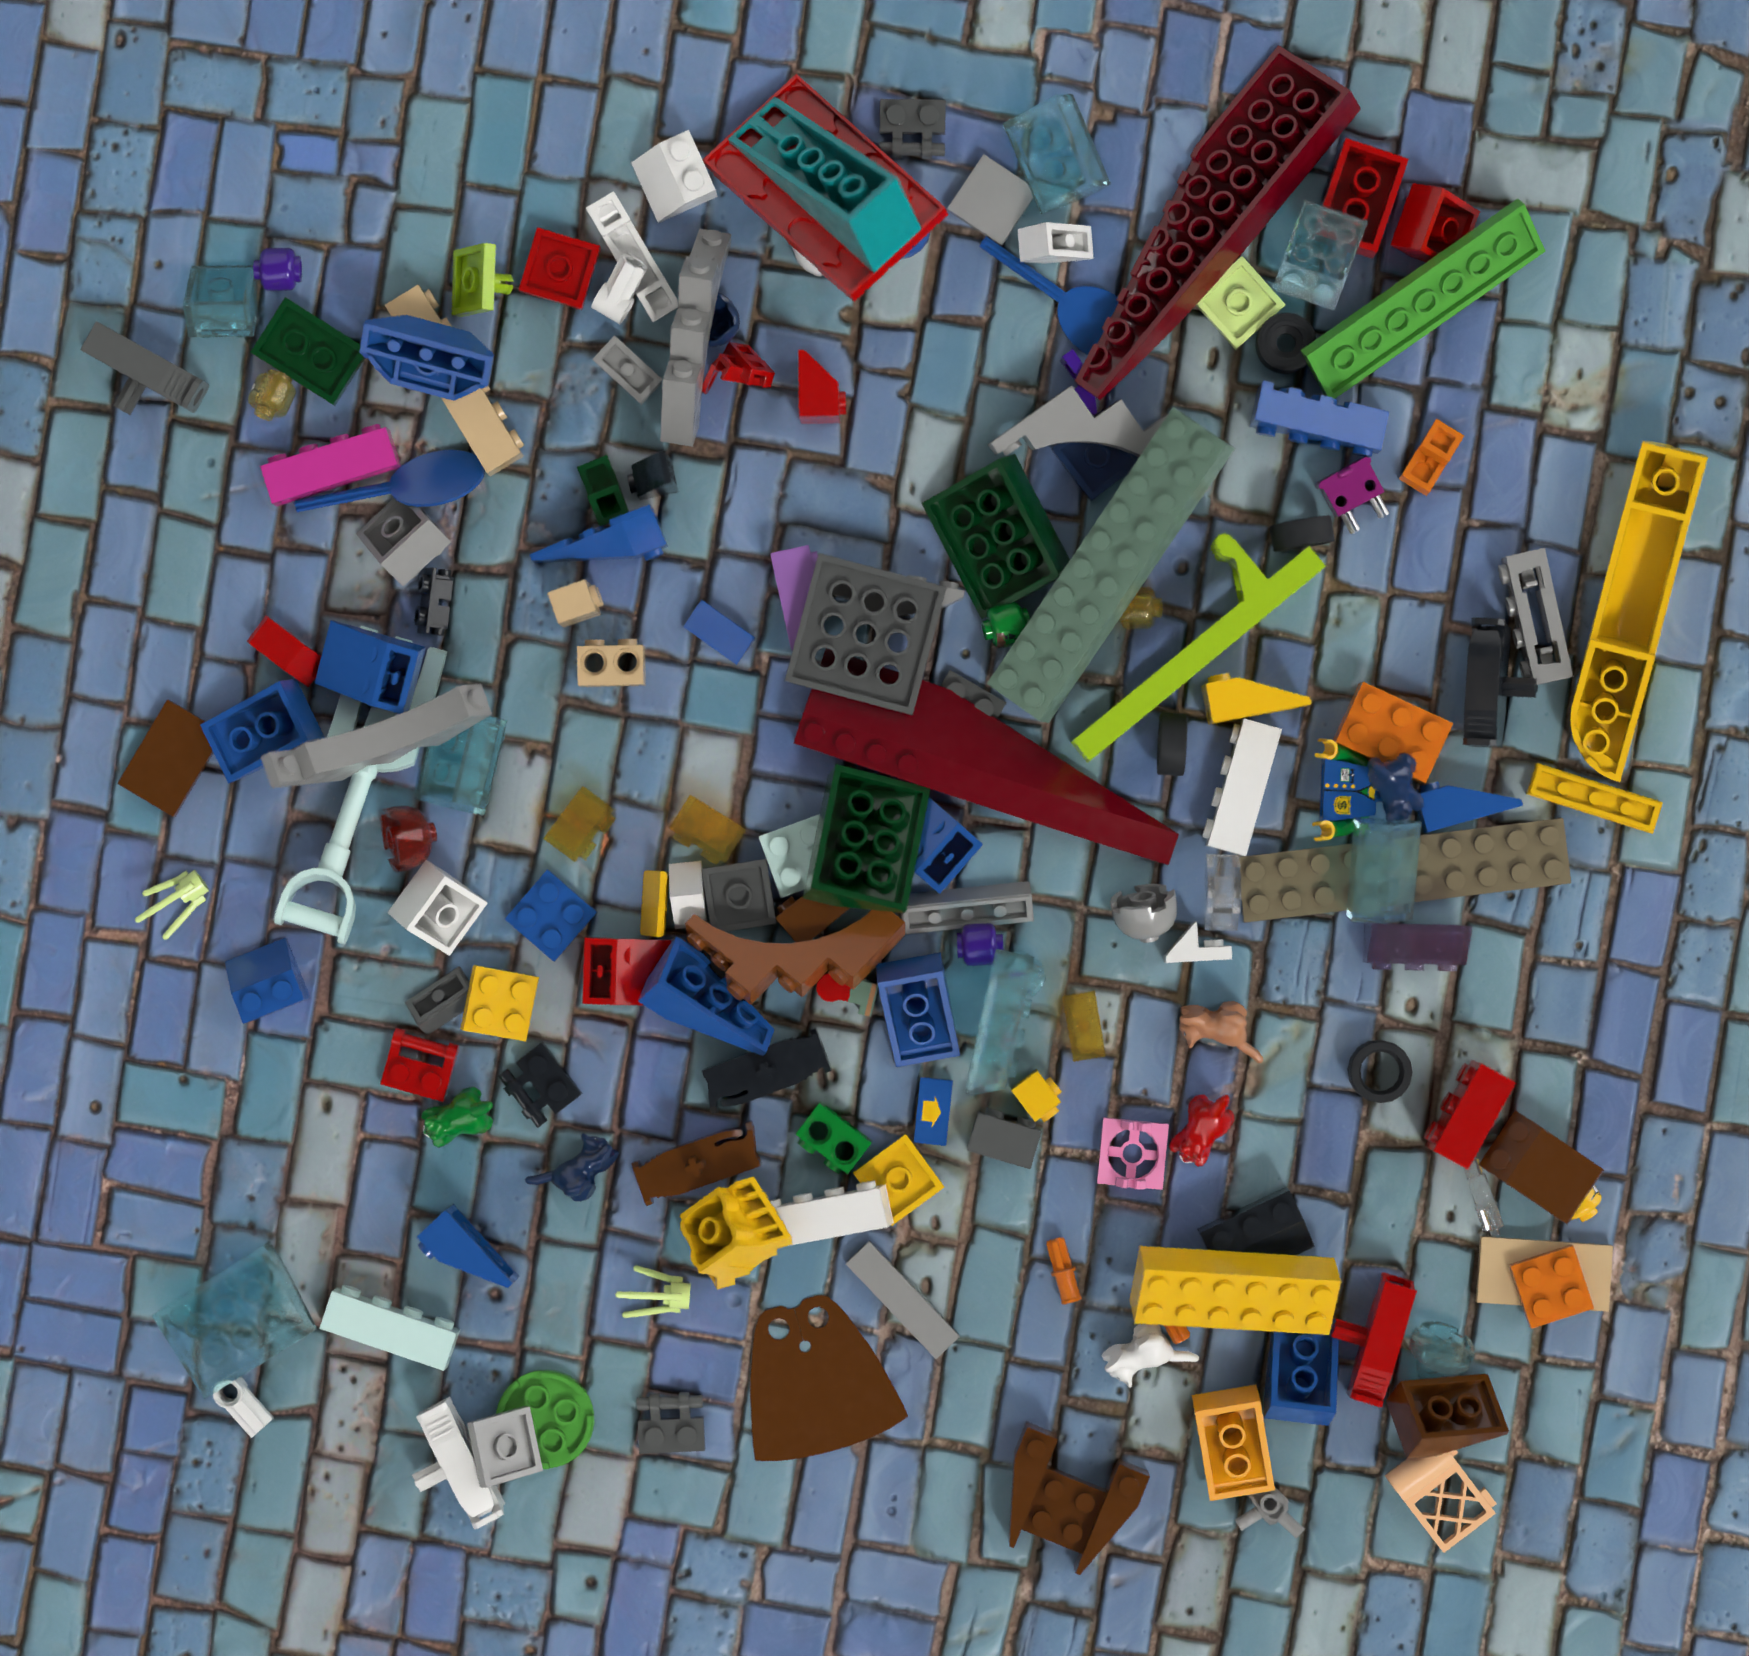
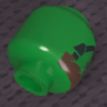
(1004, 624)

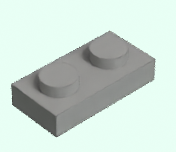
(627, 370)

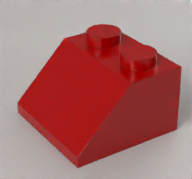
(1432, 222)
(818, 393)

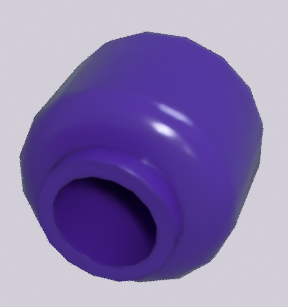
(278, 269)
(978, 944)

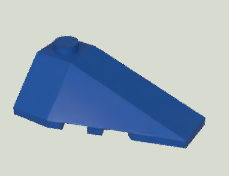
(628, 537)
(694, 996)

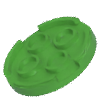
(559, 1411)

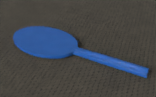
(1079, 310)
(421, 482)

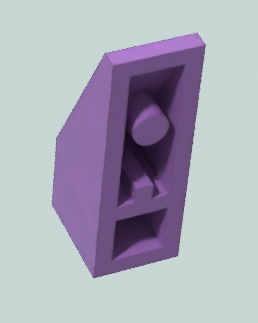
(793, 577)

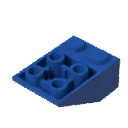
(370, 667)
(943, 848)

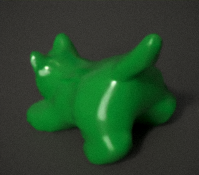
(462, 1116)

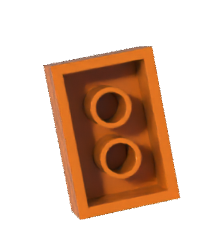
(1386, 726)

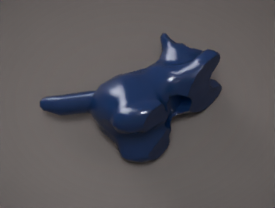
(1394, 785)
(578, 1174)

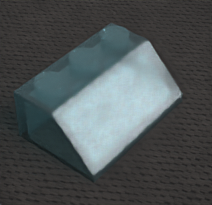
(1056, 153)
(463, 768)
(1383, 870)

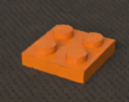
(1551, 1286)

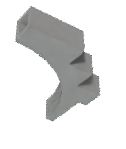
(690, 337)

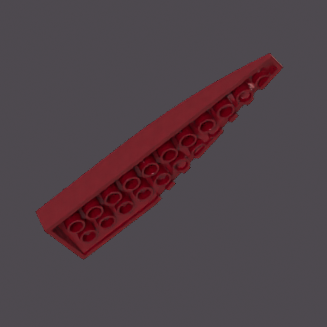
(1222, 203)
(976, 759)

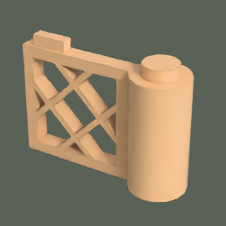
(1421, 1475)

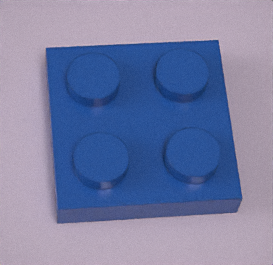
(551, 915)

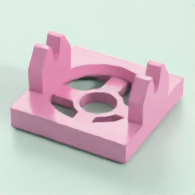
(1109, 1176)

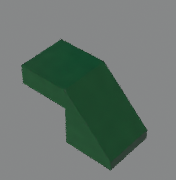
(603, 490)

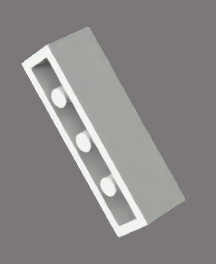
(1243, 786)
(836, 1212)

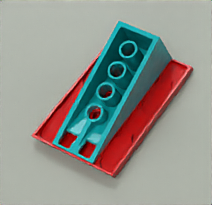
(825, 187)

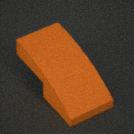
(1431, 457)

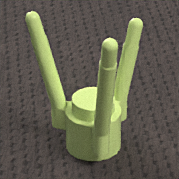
(189, 888)
(674, 1297)

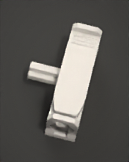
(456, 1463)

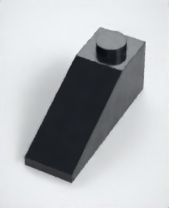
(653, 476)

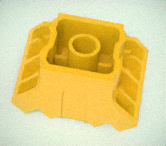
(733, 1231)

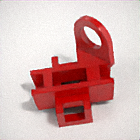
(740, 365)

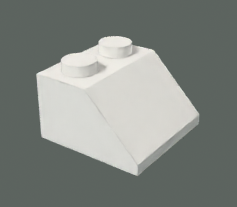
(674, 177)
(437, 908)

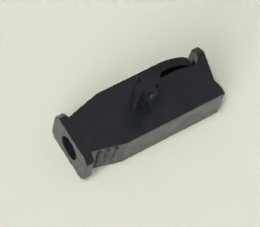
(1489, 683)
(781, 1067)

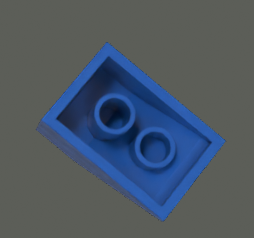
(259, 725)
(917, 1009)
(460, 1245)
(1302, 1378)

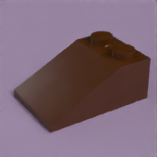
(1541, 1167)
(1445, 1414)

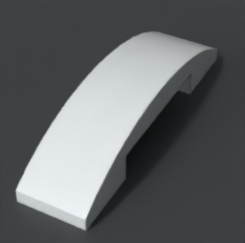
(624, 239)

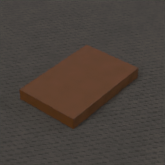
(168, 759)

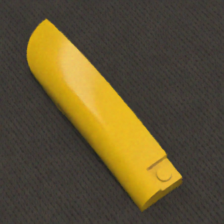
(1634, 604)

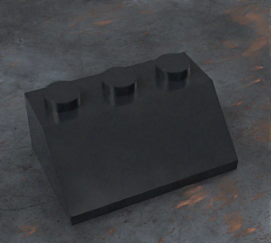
(1263, 1226)

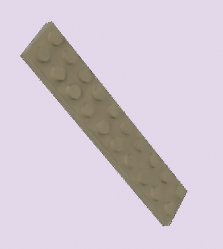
(1447, 867)

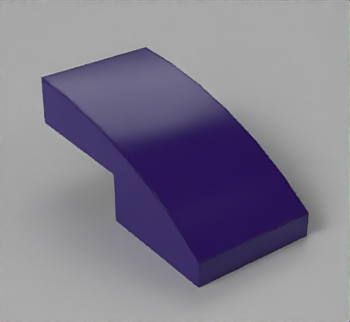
(1073, 365)

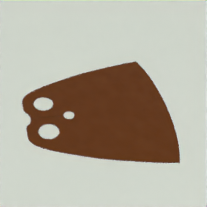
(820, 1396)

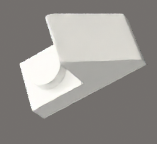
(1187, 948)

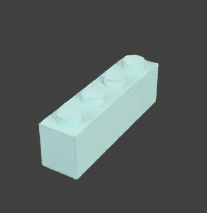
(390, 1328)

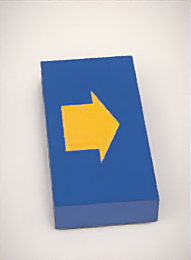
(933, 1111)

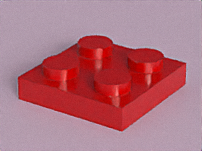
(559, 268)

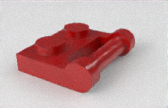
(416, 1075)

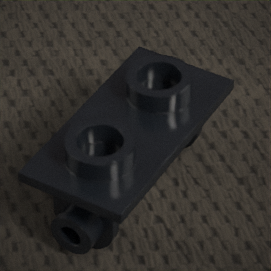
(429, 613)

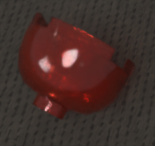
(407, 836)

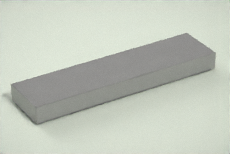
(902, 1299)

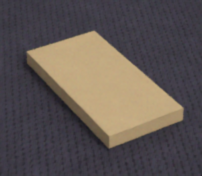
(1496, 1281)

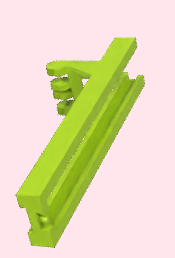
(1255, 598)

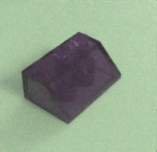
(1416, 945)

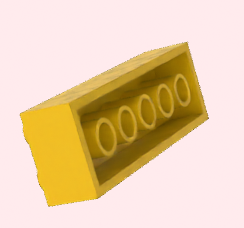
(1234, 1290)

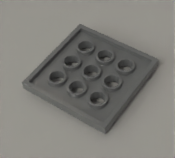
(894, 589)

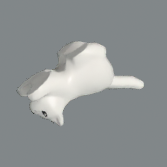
(1146, 1350)

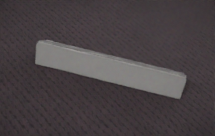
(970, 905)

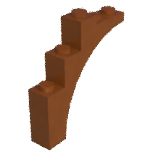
(798, 965)

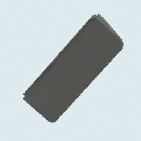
(440, 1001)

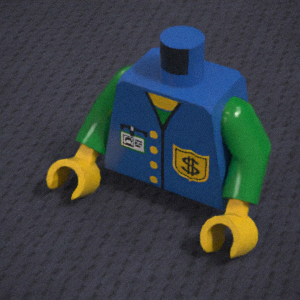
(1343, 790)

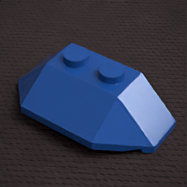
(427, 356)

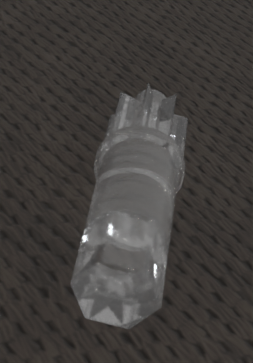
(1483, 1199)

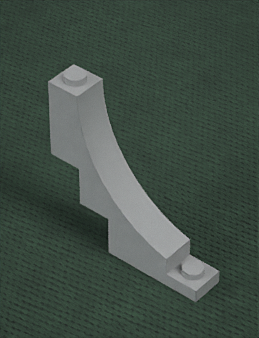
(1069, 421)
(379, 743)

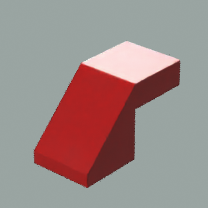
(285, 650)

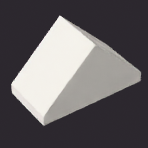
(686, 892)

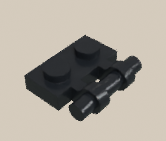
(548, 1079)

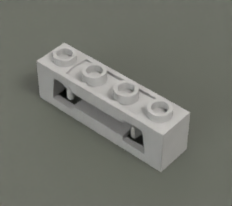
(1518, 606)

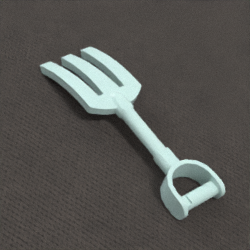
(336, 851)

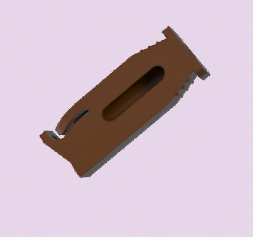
(697, 1163)

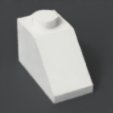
(1055, 243)

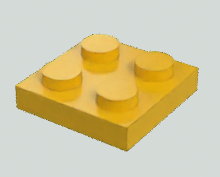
(499, 1003)
(906, 1176)

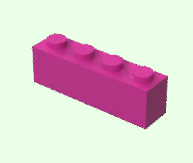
(331, 465)

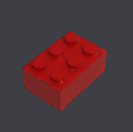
(1365, 187)
(1468, 1113)

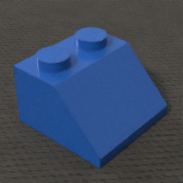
(265, 980)

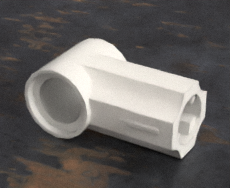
(616, 294)
(245, 1408)

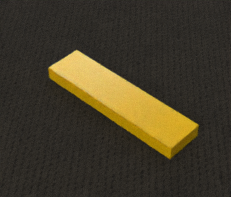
(1594, 798)

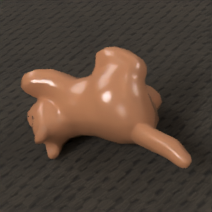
(1224, 1025)

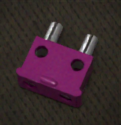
(1350, 485)

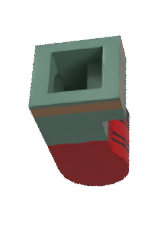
(863, 994)

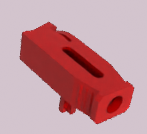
(1378, 1339)

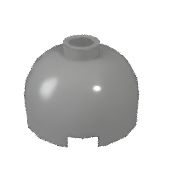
(1145, 913)

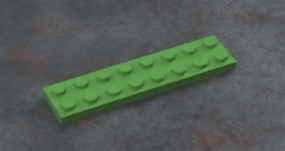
(1423, 300)

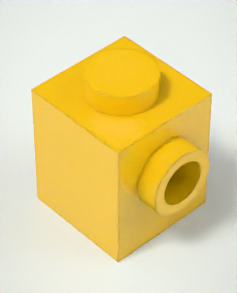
(1038, 1096)

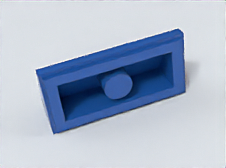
(719, 632)

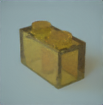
(580, 825)
(707, 829)
(1083, 1025)

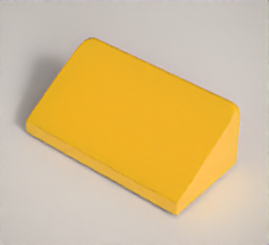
(654, 903)

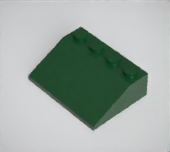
(997, 535)
(866, 841)

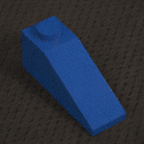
(1455, 805)

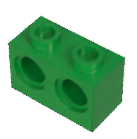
(838, 1131)

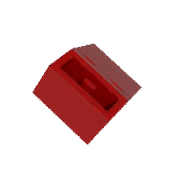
(618, 968)

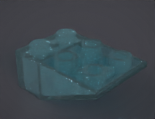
(1319, 255)

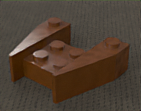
(1065, 1506)

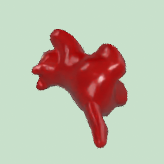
(1205, 1124)

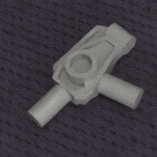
(1273, 1508)

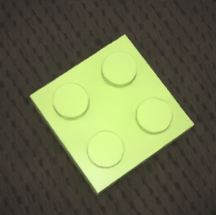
(1240, 303)

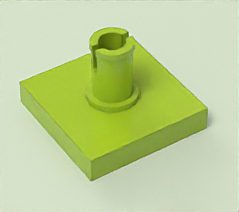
(476, 280)

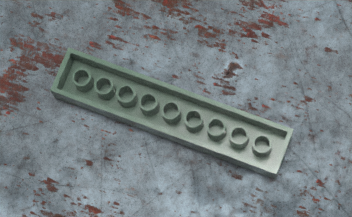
(1110, 565)

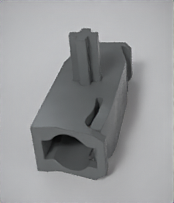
(143, 370)

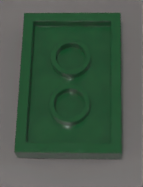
(309, 351)

